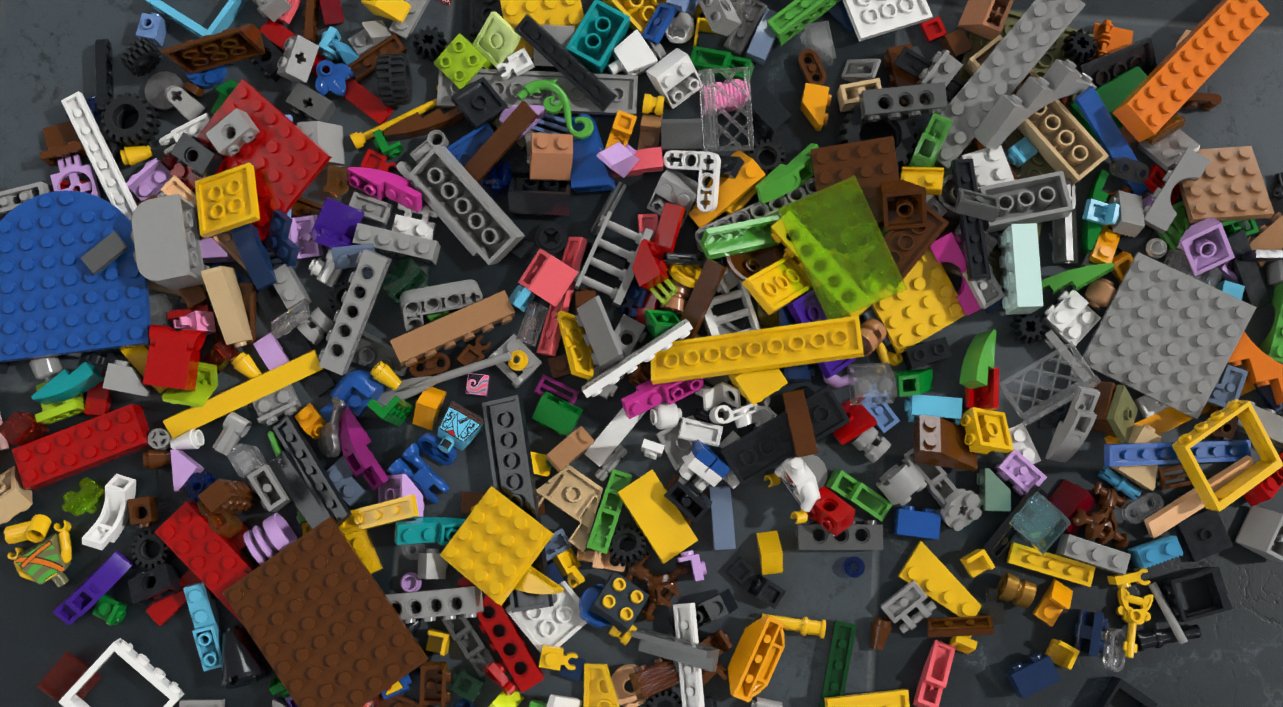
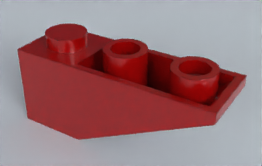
(1267, 488)

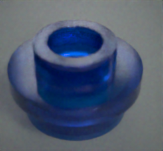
(847, 567)

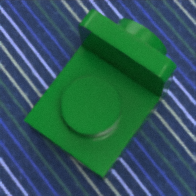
(110, 610)

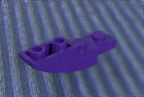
(92, 588)

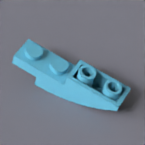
(206, 624)

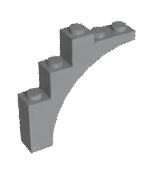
(1011, 111)

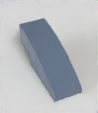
(762, 40)
(722, 518)

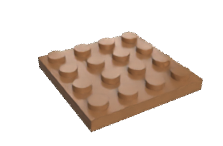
(1227, 188)

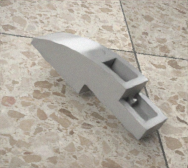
(1076, 427)

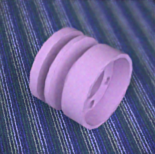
(271, 540)

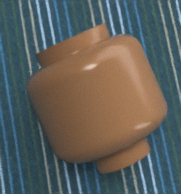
(1100, 293)

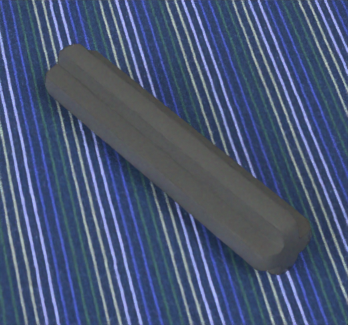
(609, 205)

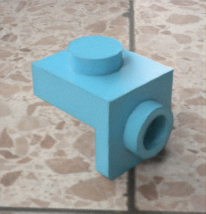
(327, 47)
(1101, 212)

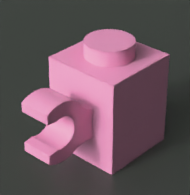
(197, 320)

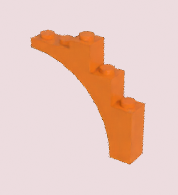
(1261, 367)

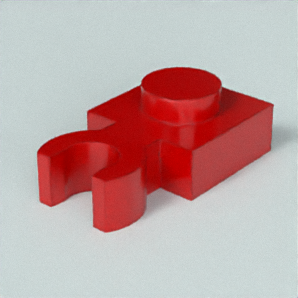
(377, 161)
(496, 673)

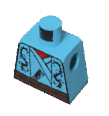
(458, 427)

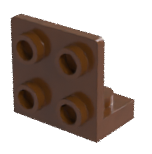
(61, 143)

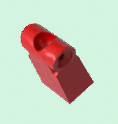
(173, 357)

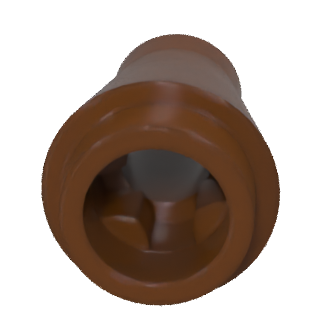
(156, 458)
(879, 632)

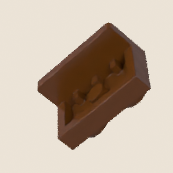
(433, 683)

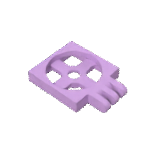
(72, 171)

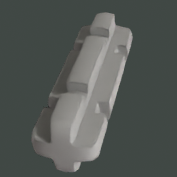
(611, 462)

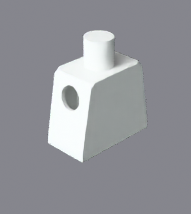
(632, 56)

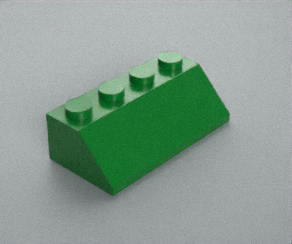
(1112, 95)

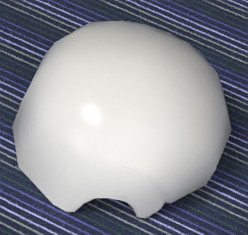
(680, 29)

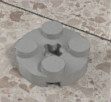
(961, 518)

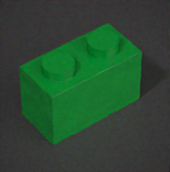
(557, 414)

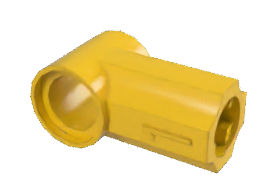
(32, 530)

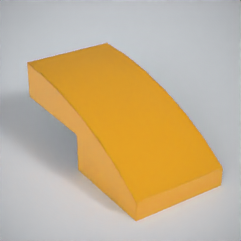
(621, 129)

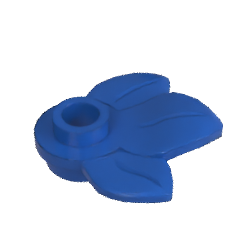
(334, 79)

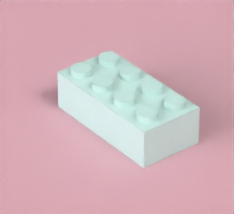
(1020, 269)

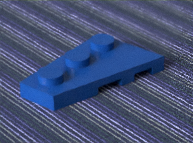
(468, 145)

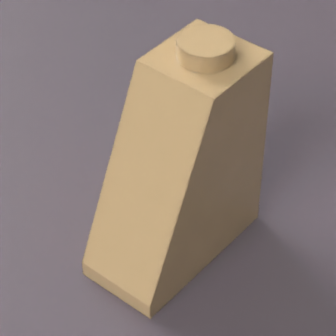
(1141, 474)

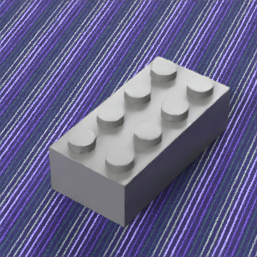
(1029, 200)

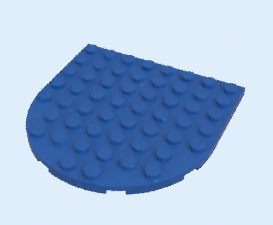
(50, 295)

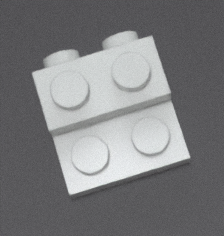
(1070, 317)

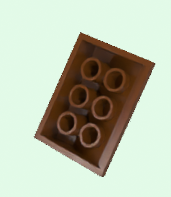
(217, 49)

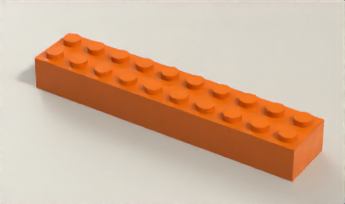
(1188, 66)

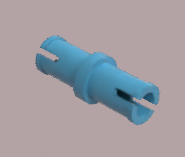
(1119, 483)

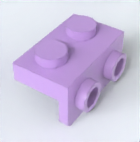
(301, 236)
(698, 567)

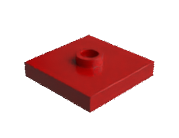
(860, 421)

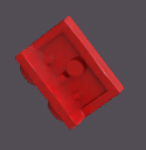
(986, 396)

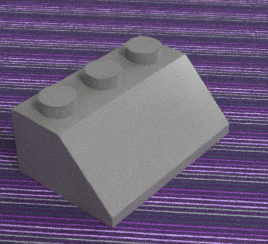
(599, 333)

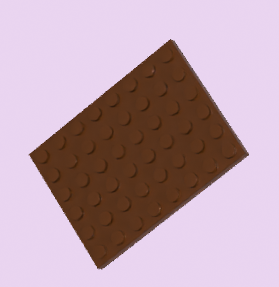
(325, 622)

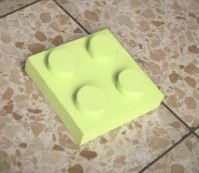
(497, 39)

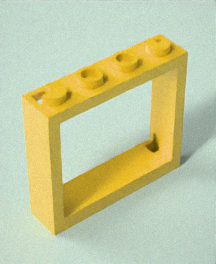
(1246, 480)

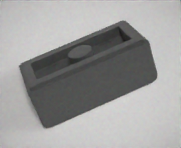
(977, 205)

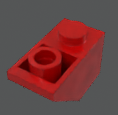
(648, 266)

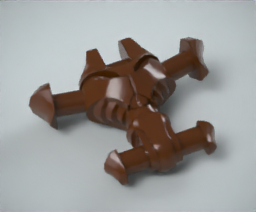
(1102, 523)
(660, 587)

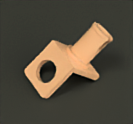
(599, 559)

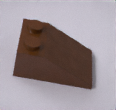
(942, 444)

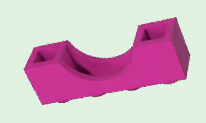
(947, 250)

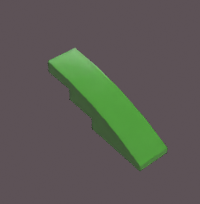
(1076, 277)
(608, 512)

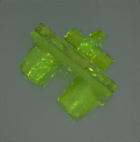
(85, 499)

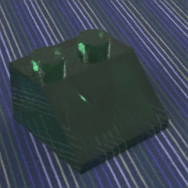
(403, 278)

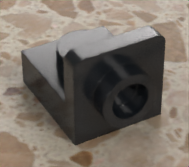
(766, 591)

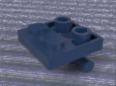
(1093, 633)

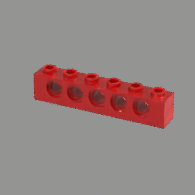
(512, 635)

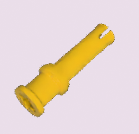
(804, 625)

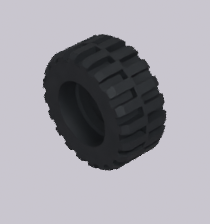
(901, 129)

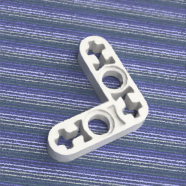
(700, 165)

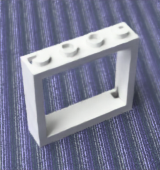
(138, 662)

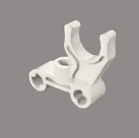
(744, 414)

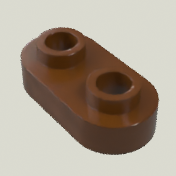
(813, 69)
(430, 365)

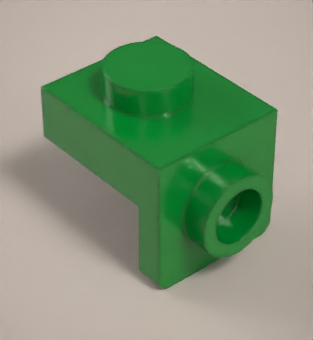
(381, 144)

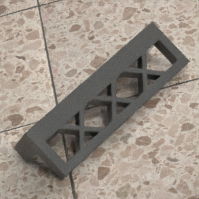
(677, 649)

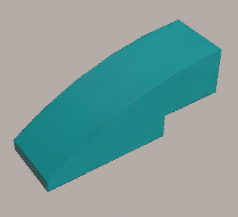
(69, 385)

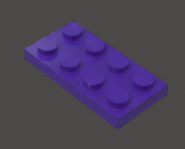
(806, 310)

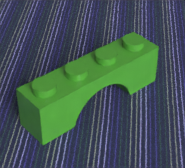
(1273, 343)

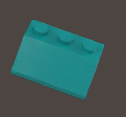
(598, 36)

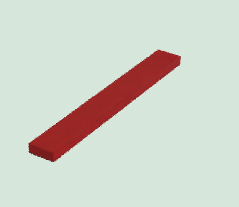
(355, 93)

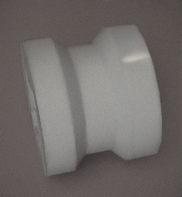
(155, 438)

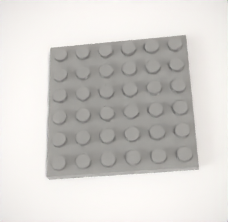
(1167, 335)

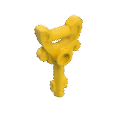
(1132, 617)

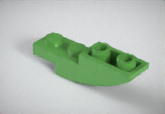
(931, 141)
(786, 177)

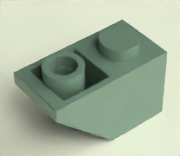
(993, 492)

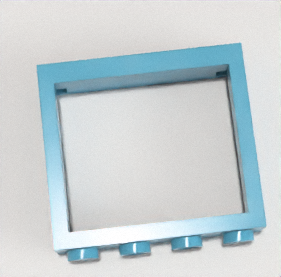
(221, 22)

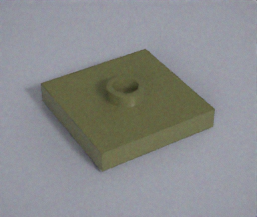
(1122, 413)

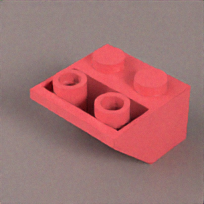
(548, 277)

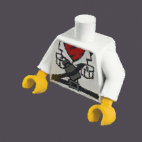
(801, 484)

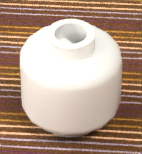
(665, 415)

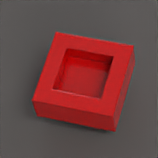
(933, 29)

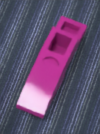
(382, 184)
(651, 395)

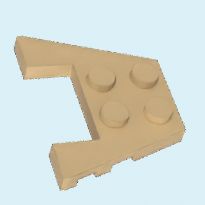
(577, 498)

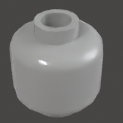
(45, 367)

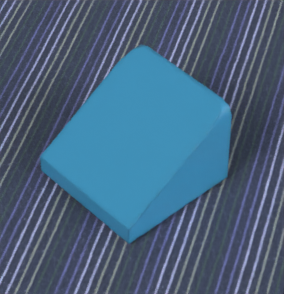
(345, 51)

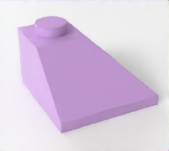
(1206, 245)
(398, 487)

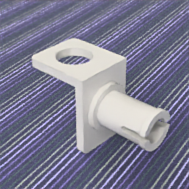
(719, 394)

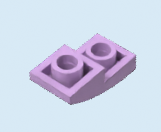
(270, 351)

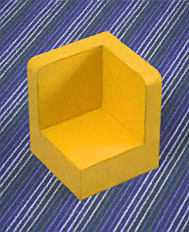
(977, 562)
(438, 641)
(1062, 653)

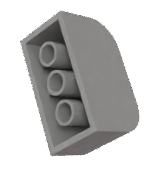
(168, 242)

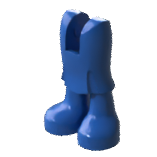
(423, 478)

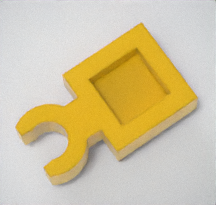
(553, 657)

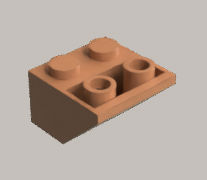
(985, 17)

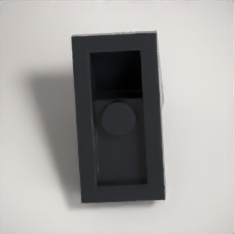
(525, 251)

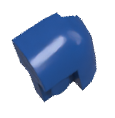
(357, 390)

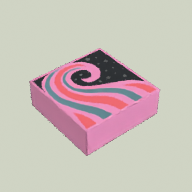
(477, 384)

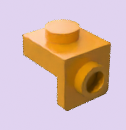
(311, 421)

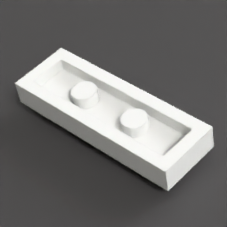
(652, 449)

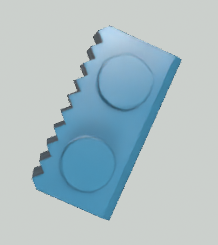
(1155, 552)

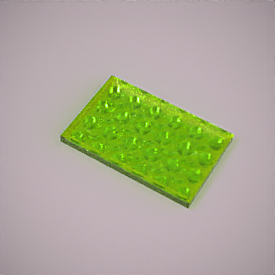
(842, 249)

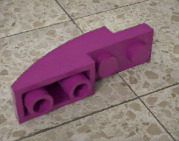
(356, 453)

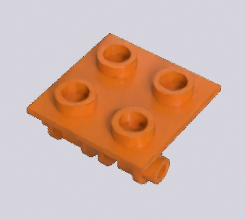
(1110, 37)

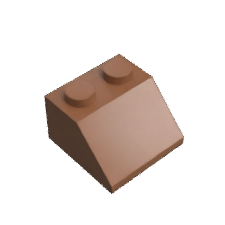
(550, 156)

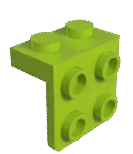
(205, 385)

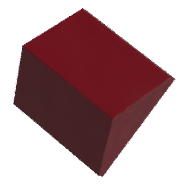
(1069, 500)

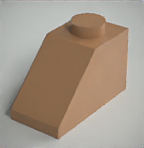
(570, 449)

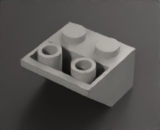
(676, 190)
(1262, 533)

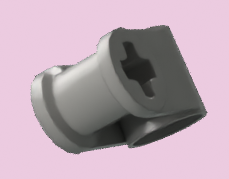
(186, 104)

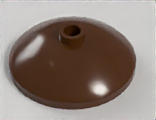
(751, 262)

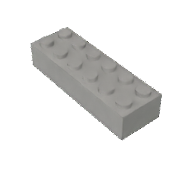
(466, 205)

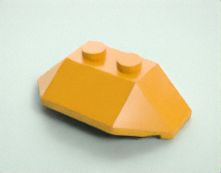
(756, 657)

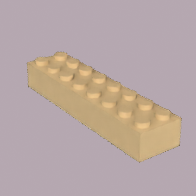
(1053, 130)

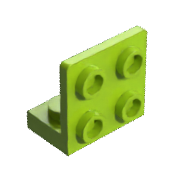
(461, 61)
(58, 411)

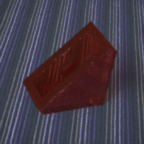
(221, 355)

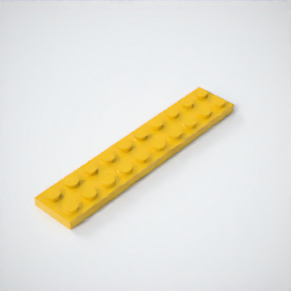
(758, 350)

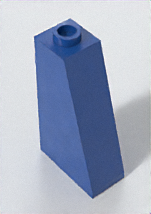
(587, 170)

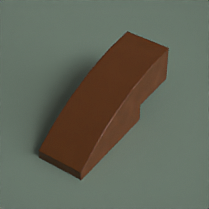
(799, 423)

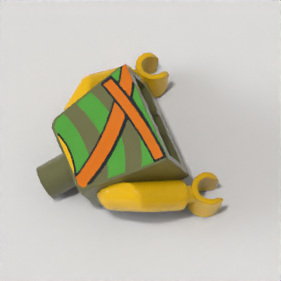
(47, 558)

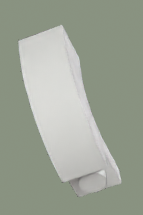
(114, 513)

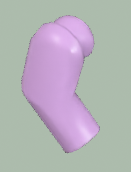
(836, 381)

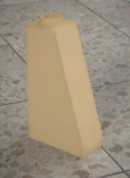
(228, 304)

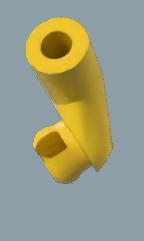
(885, 356)

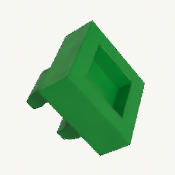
(277, 686)

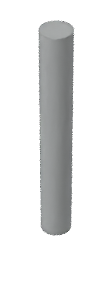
(1168, 613)

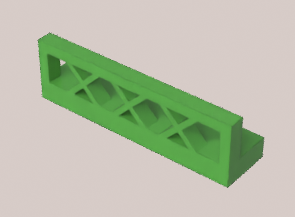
(795, 16)
(740, 240)

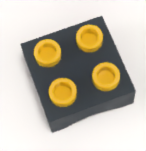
(619, 602)

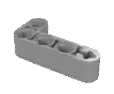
(464, 294)

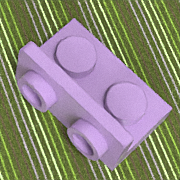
(149, 179)
(1019, 472)

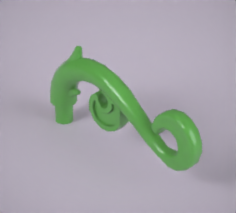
(554, 108)

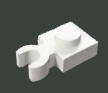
(518, 62)

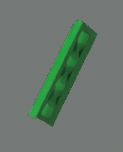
(394, 412)

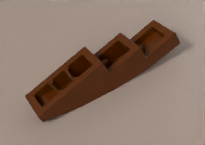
(415, 126)

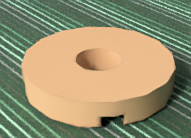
(624, 697)

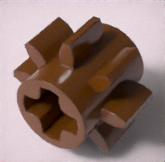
(641, 374)

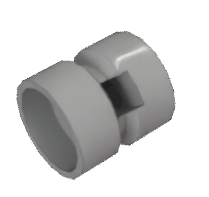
(316, 326)
(871, 444)

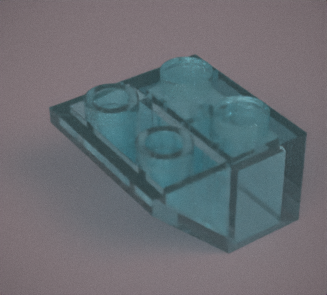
(1039, 522)

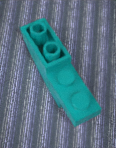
(427, 530)

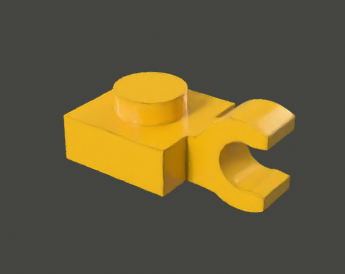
(568, 565)
(1124, 581)

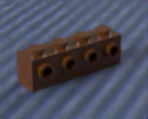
(228, 497)

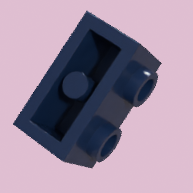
(1032, 675)

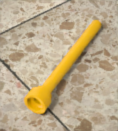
(360, 138)

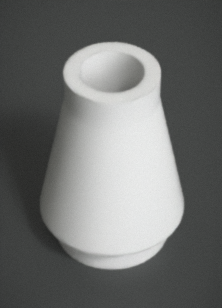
(190, 440)

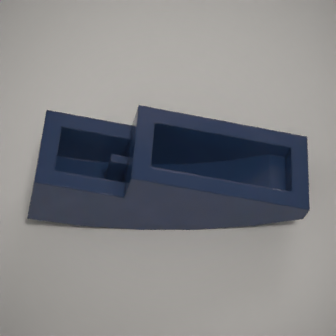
(254, 256)

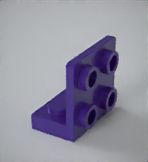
(336, 224)

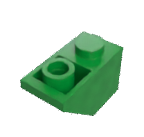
(913, 381)

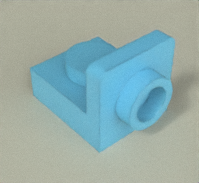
(1020, 152)
(521, 297)

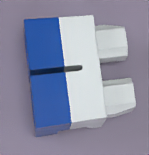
(706, 464)

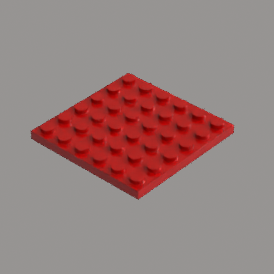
(281, 155)

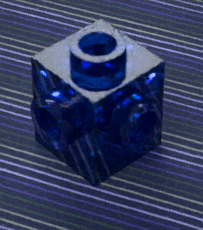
(195, 481)

